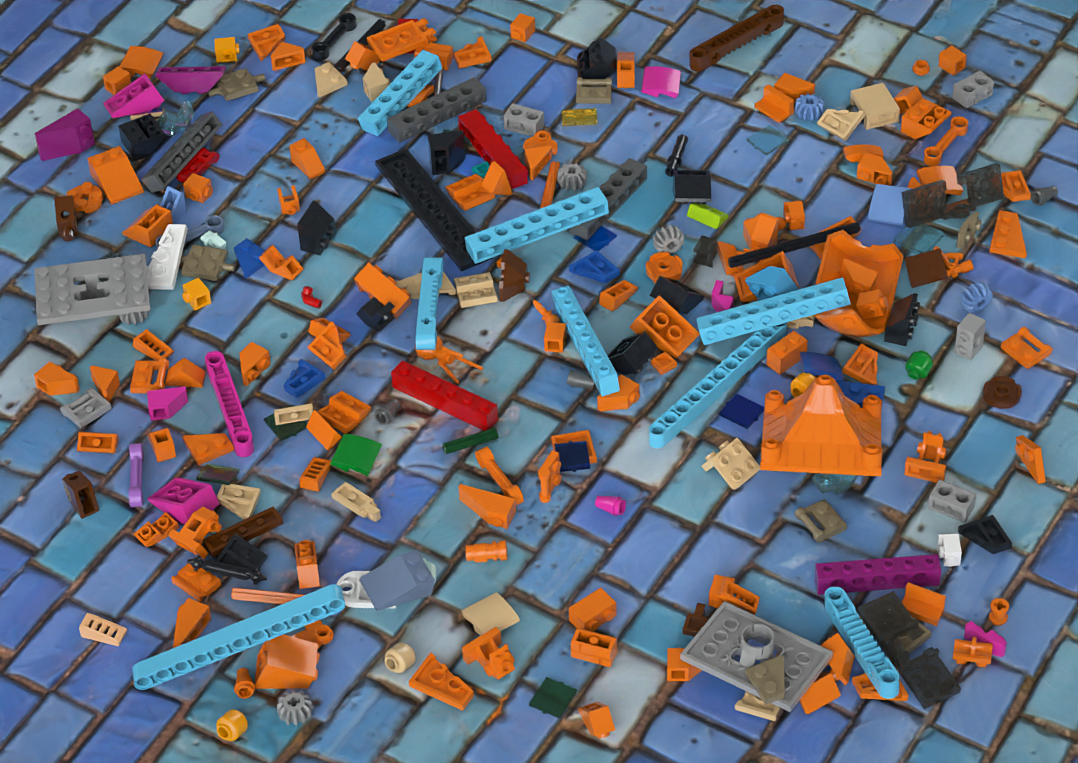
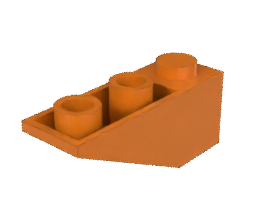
(625, 70)
(307, 564)

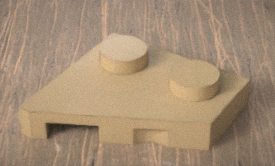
(239, 499)

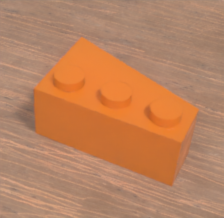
(382, 288)

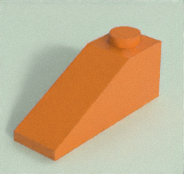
(491, 507)
(190, 621)

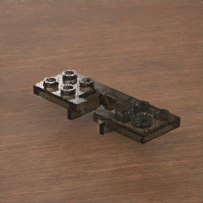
(929, 201)
(925, 674)

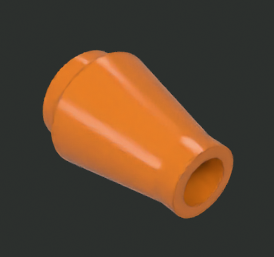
(244, 685)

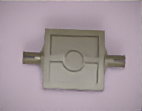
(236, 84)
(205, 263)

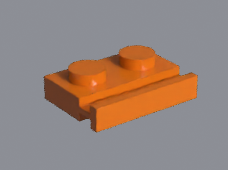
(195, 583)

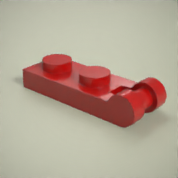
(198, 164)

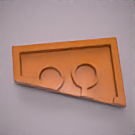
(1008, 236)
(441, 684)

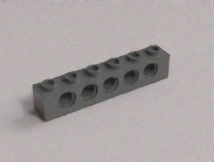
(436, 109)
(181, 152)
(617, 191)

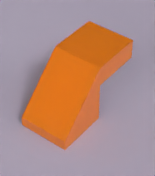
(276, 263)

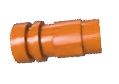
(483, 552)

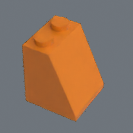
(286, 663)

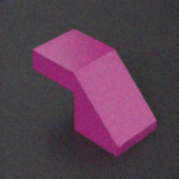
(719, 301)

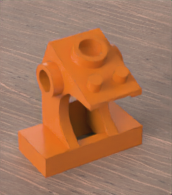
(932, 449)
(192, 541)
(485, 649)

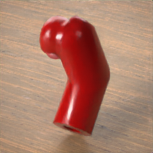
(309, 299)

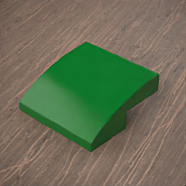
(356, 453)

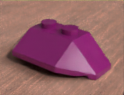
(190, 78)

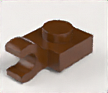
(695, 621)

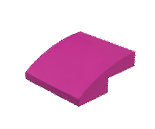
(661, 80)

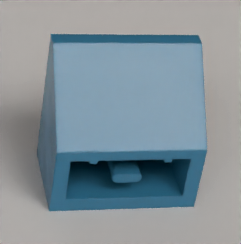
(770, 283)

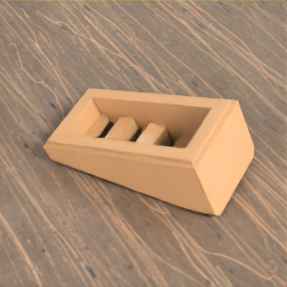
(89, 627)

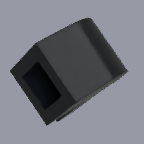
(375, 314)

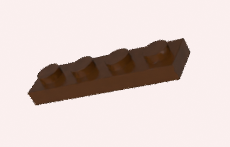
(245, 529)

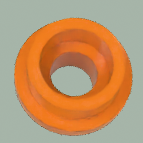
(921, 67)

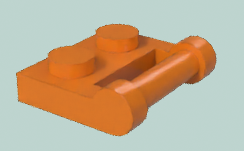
(1022, 351)
(143, 375)
(549, 476)

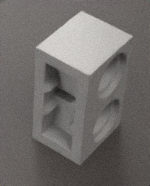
(973, 89)
(523, 120)
(952, 501)

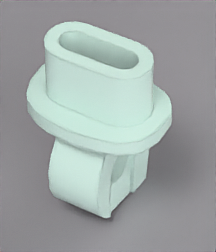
(213, 240)

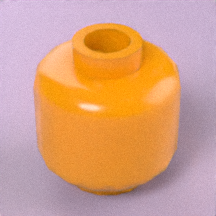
(801, 383)
(231, 725)

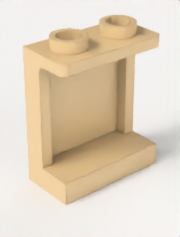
(877, 105)

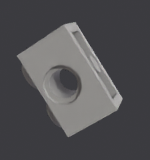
(970, 336)

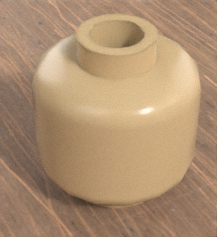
(399, 657)

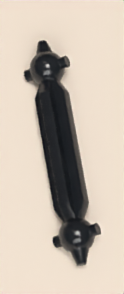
(226, 569)

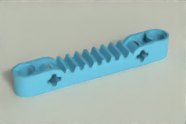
(426, 321)
(858, 638)

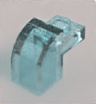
(176, 123)
(833, 482)

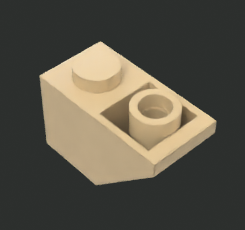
(374, 82)

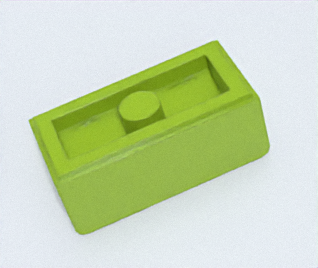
(707, 215)

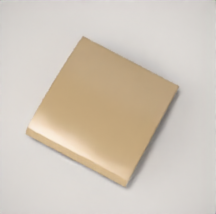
(475, 290)
(490, 613)

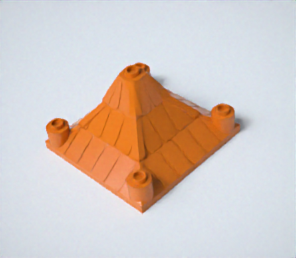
(822, 432)

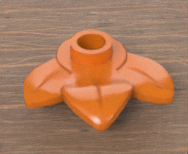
(540, 139)
(316, 633)

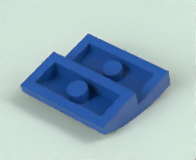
(821, 365)

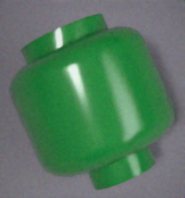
(919, 365)

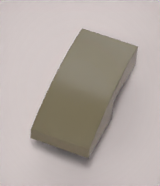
(968, 229)

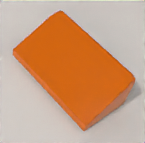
(726, 251)
(320, 324)
(323, 430)
(97, 442)

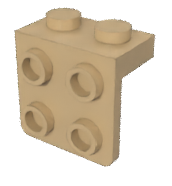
(732, 463)

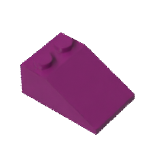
(65, 136)

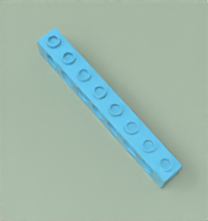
(536, 225)
(773, 311)
(585, 341)

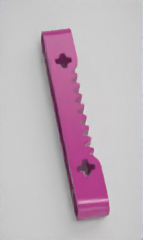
(229, 404)

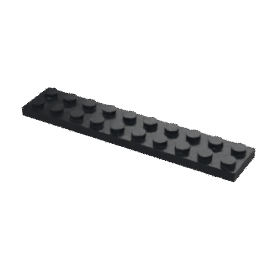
(429, 205)

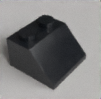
(315, 229)
(676, 294)
(632, 353)

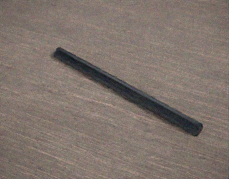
(789, 246)

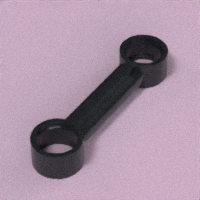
(334, 36)

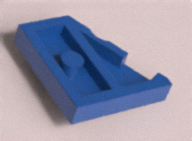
(248, 257)
(595, 267)
(303, 379)

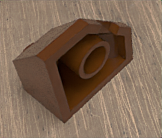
(513, 276)

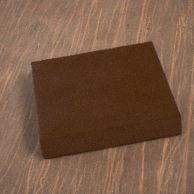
(926, 268)

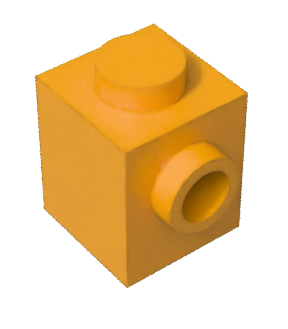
(226, 49)
(196, 294)

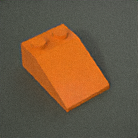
(114, 175)
(779, 260)
(665, 327)

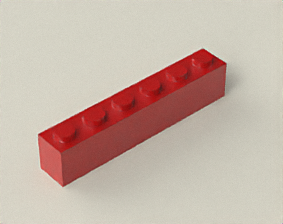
(492, 148)
(444, 396)

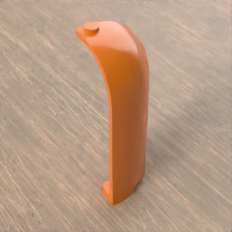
(883, 259)

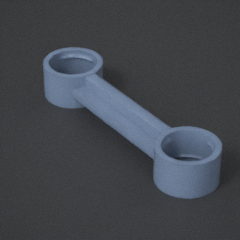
(201, 230)

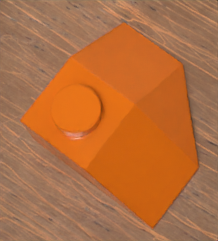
(760, 231)

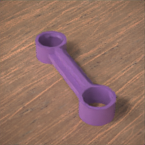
(135, 489)

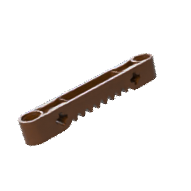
(715, 48)

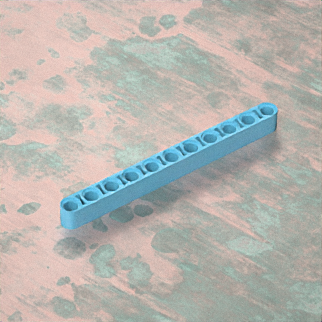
(714, 385)
(238, 637)

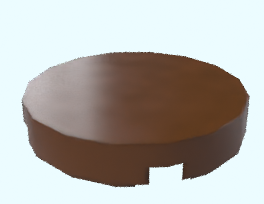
(1002, 392)

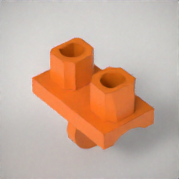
(973, 652)

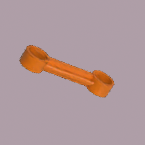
(945, 141)
(486, 460)

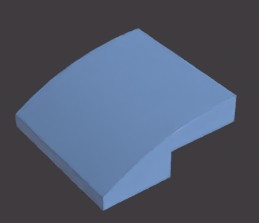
(887, 205)

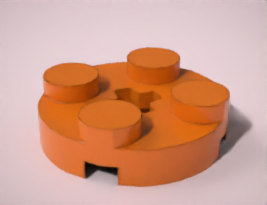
(88, 191)
(672, 265)

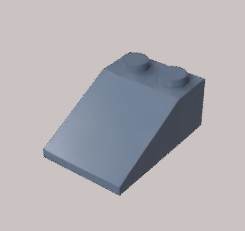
(398, 581)

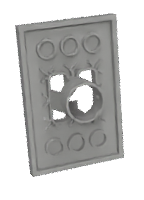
(57, 291)
(728, 635)

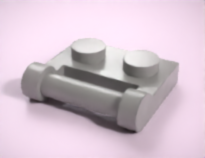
(86, 408)

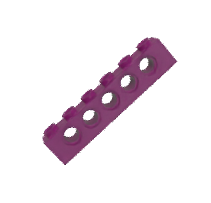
(878, 573)

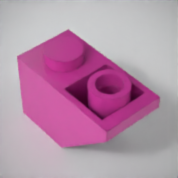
(166, 402)

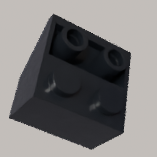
(597, 60)
(141, 136)
(446, 151)
(692, 186)
(901, 320)

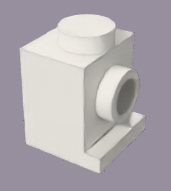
(949, 549)

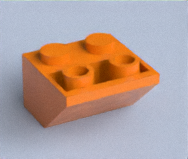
(923, 118)
(149, 225)

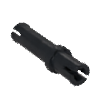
(674, 159)

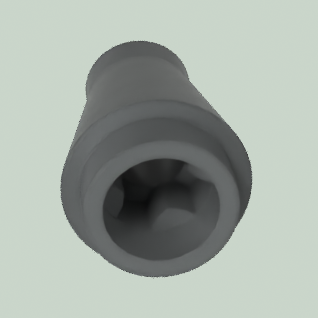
(1043, 195)
(579, 379)
(387, 412)

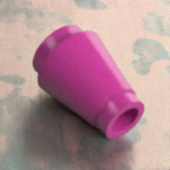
(611, 504)

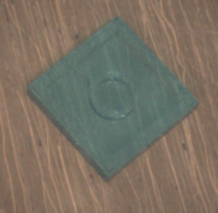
(918, 238)

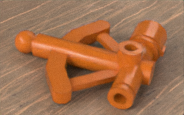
(954, 269)

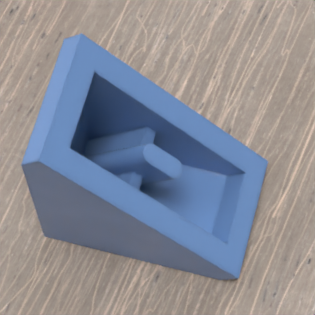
(175, 202)

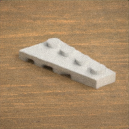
(166, 260)

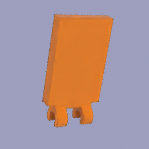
(401, 39)

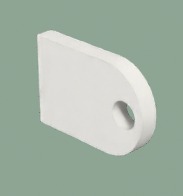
(356, 596)

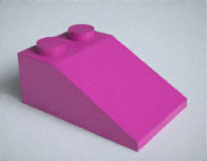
(134, 98)
(184, 497)

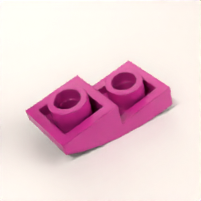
(991, 637)

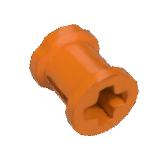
(999, 609)

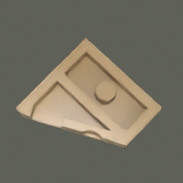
(328, 79)
(841, 122)

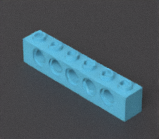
(400, 92)

